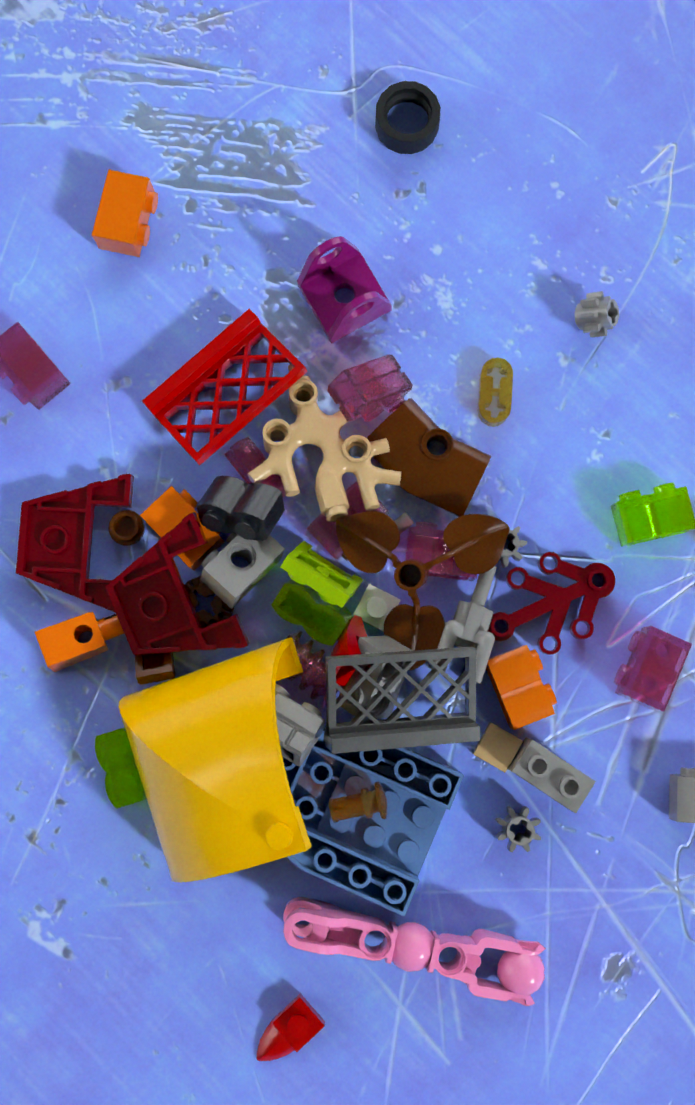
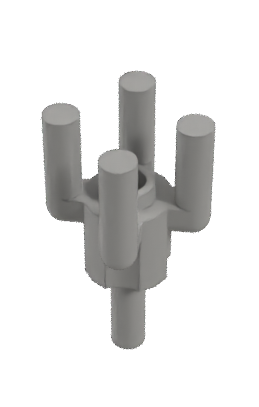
(471, 625)

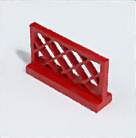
(208, 370)

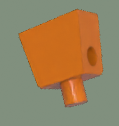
(61, 641)

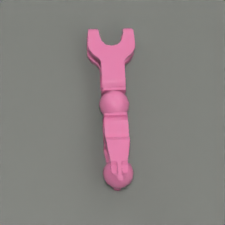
(415, 947)

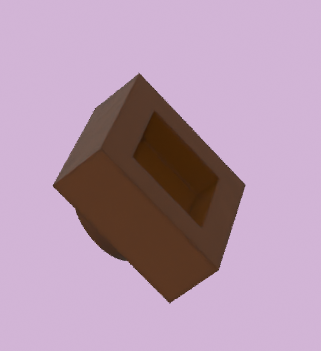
(154, 667)

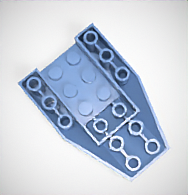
(371, 855)

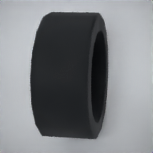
(410, 93)

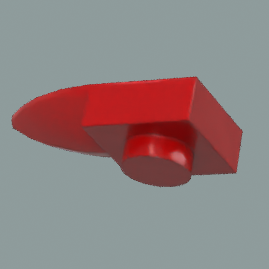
(289, 1030)

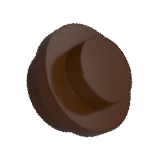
(126, 527)

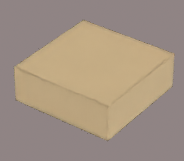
(497, 747)

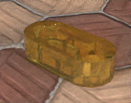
(503, 392)

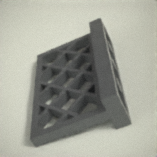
(396, 731)

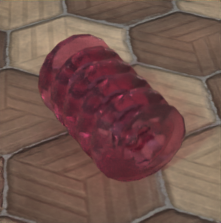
(313, 668)

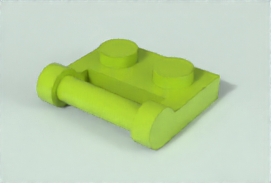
(327, 579)

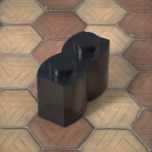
(241, 508)

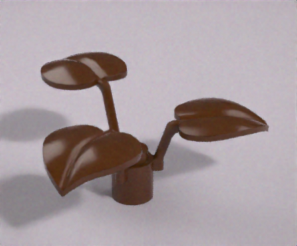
(372, 536)

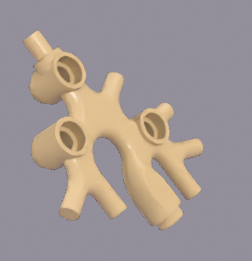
(322, 430)

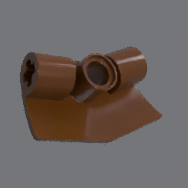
(438, 479)

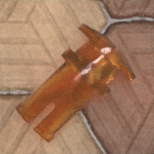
(360, 804)

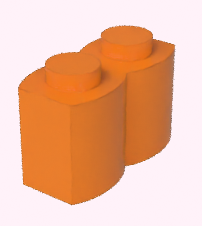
(519, 686)

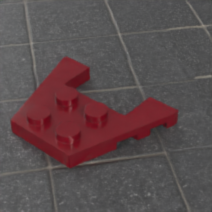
(58, 537)
(157, 606)

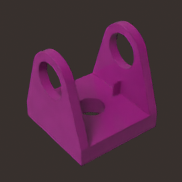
(340, 270)

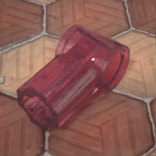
(245, 457)

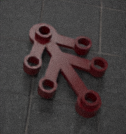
(557, 600)

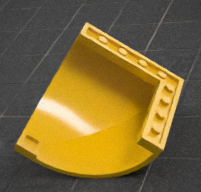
(217, 765)

